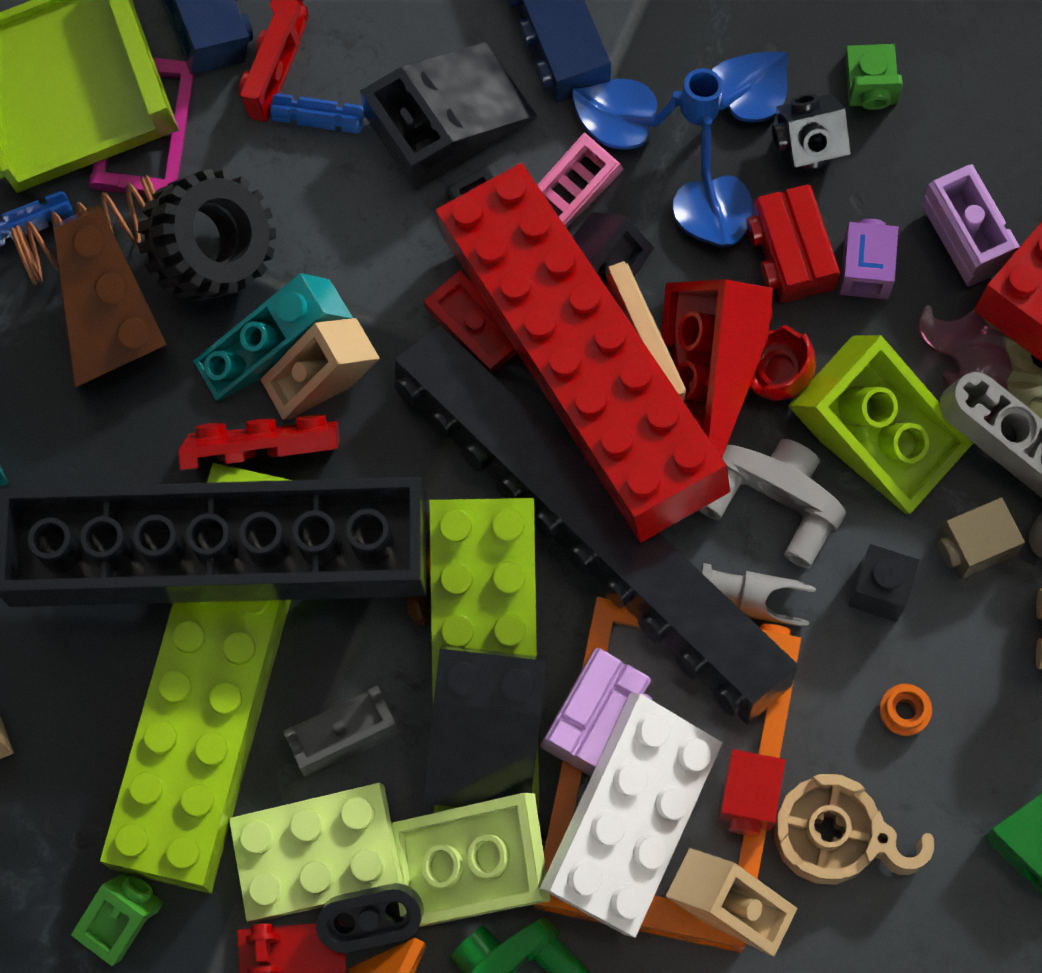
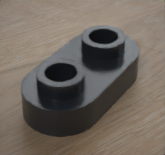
(372, 918)

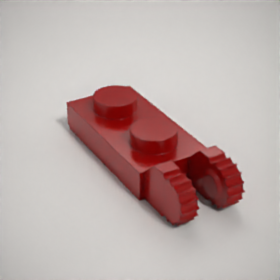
(274, 57)

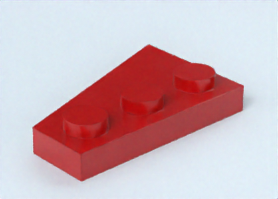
(233, 446)

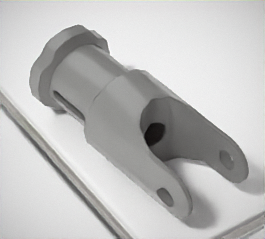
(752, 590)

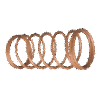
(30, 257)

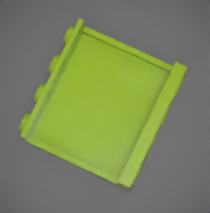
(75, 88)

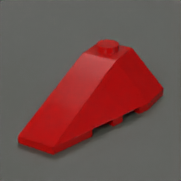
(716, 345)

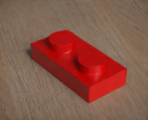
(470, 322)

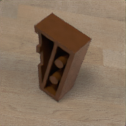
(101, 299)

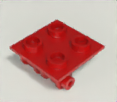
(286, 950)

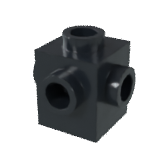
(811, 130)

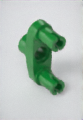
(538, 941)

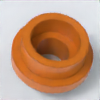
(905, 694)

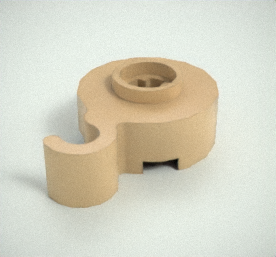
(861, 827)

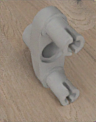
(788, 481)

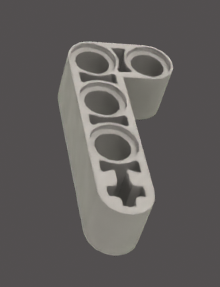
(1018, 457)

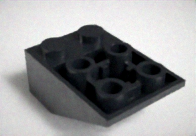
(444, 110)

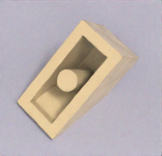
(319, 366)
(731, 901)

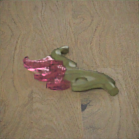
(986, 350)

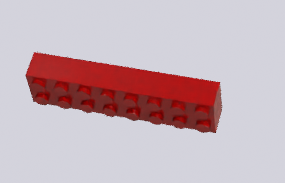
(584, 353)

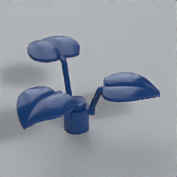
(751, 88)

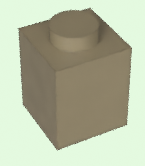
(980, 538)

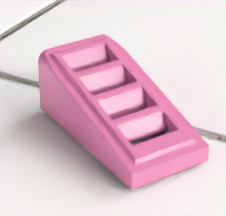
(582, 148)

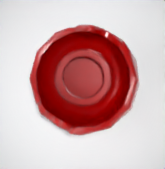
(785, 365)

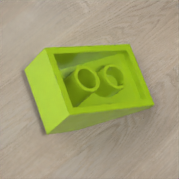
(881, 421)

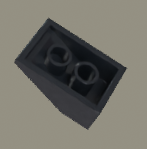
(483, 726)

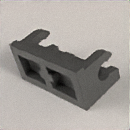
(341, 732)

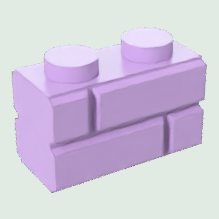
(969, 224)
(592, 710)

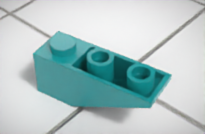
(268, 334)

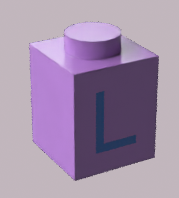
(869, 259)

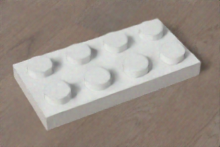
(631, 815)

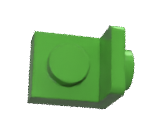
(872, 76)
(116, 917)

